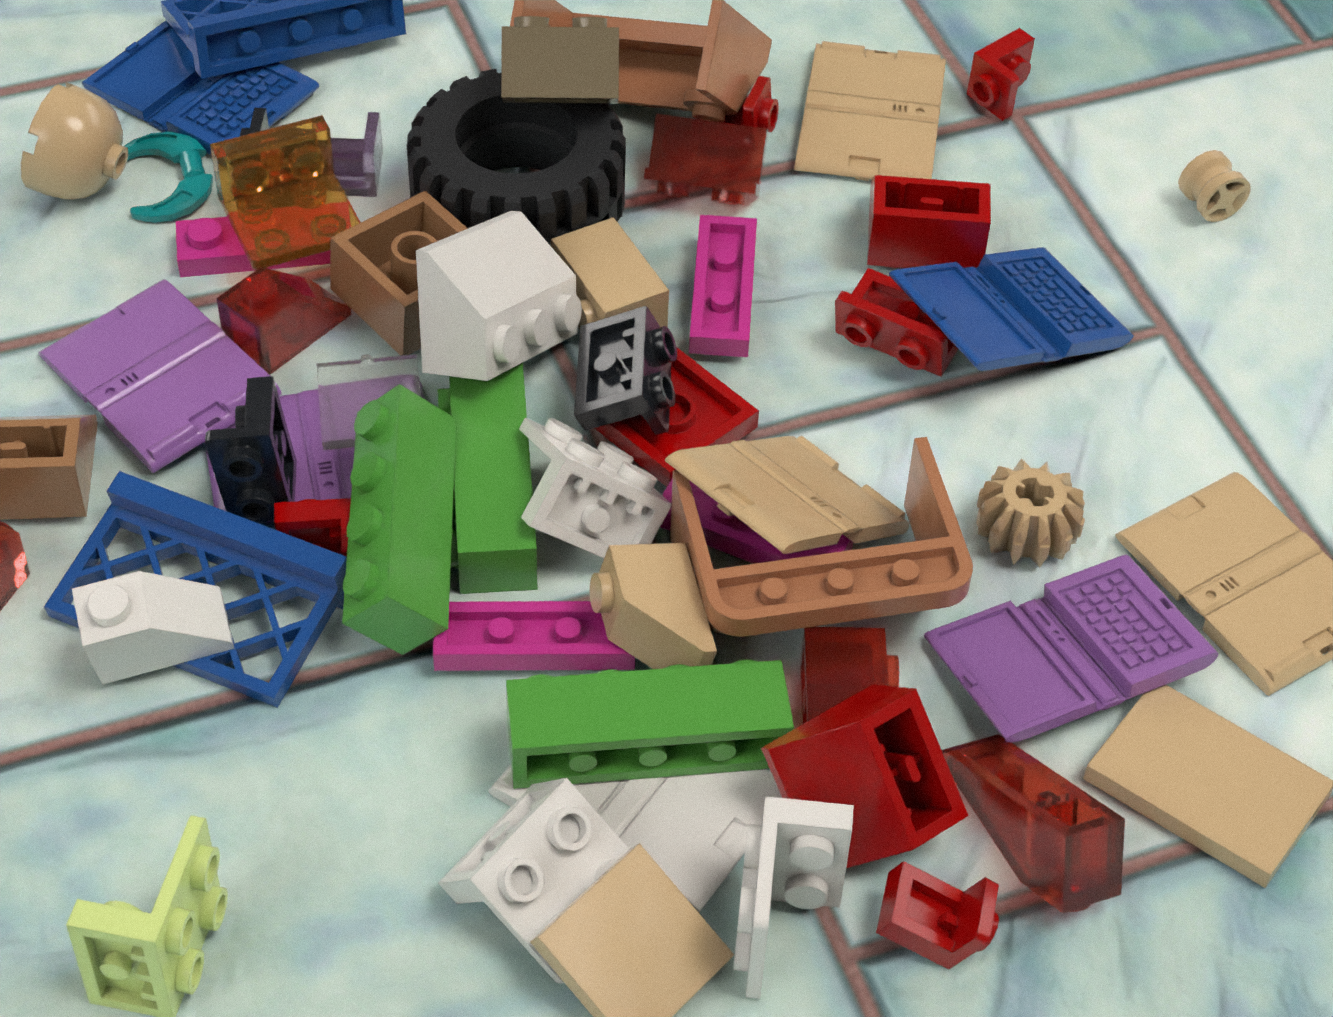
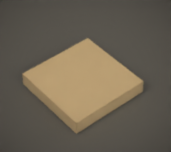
(632, 943)

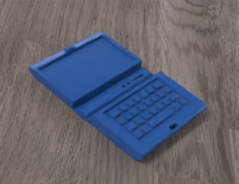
(160, 86)
(1013, 309)

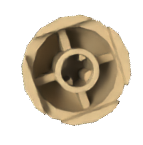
(75, 145)

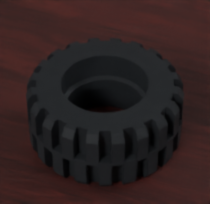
(472, 133)

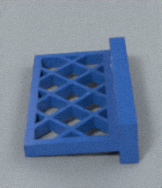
(256, 33)
(237, 549)

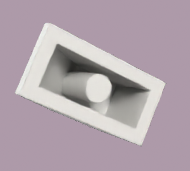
(149, 623)

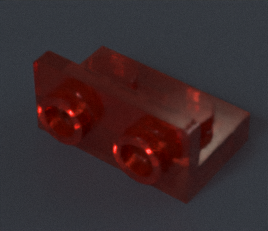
(706, 157)

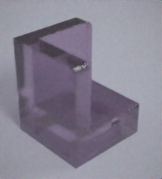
(360, 160)

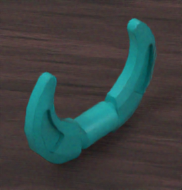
(190, 191)

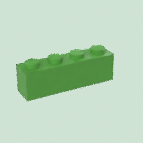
(491, 484)
(400, 521)
(645, 722)

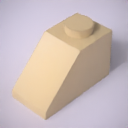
(653, 605)

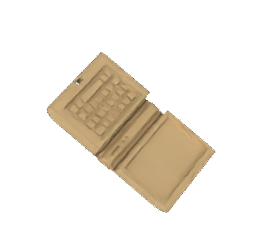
(871, 112)
(789, 492)
(1248, 575)

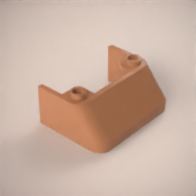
(678, 63)
(835, 585)

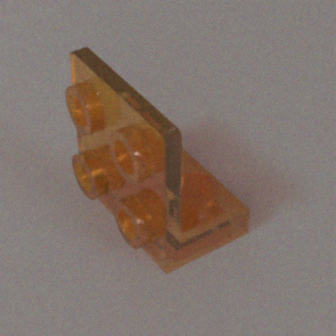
(282, 191)

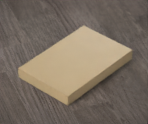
(1209, 782)

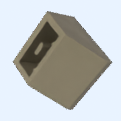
(560, 62)

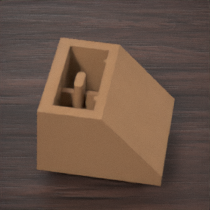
(46, 465)

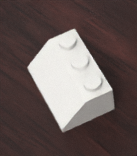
(492, 299)

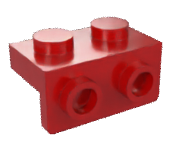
(888, 320)

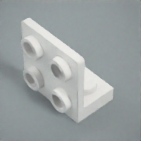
(591, 493)
(793, 859)
(536, 860)

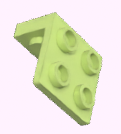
(155, 957)

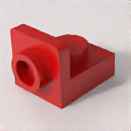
(999, 71)

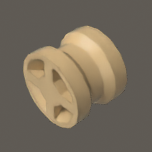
(1214, 186)

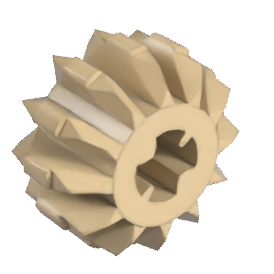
(1030, 512)

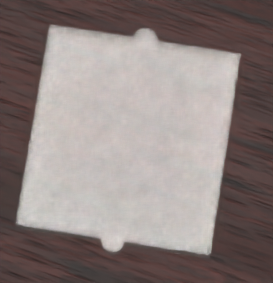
(351, 384)

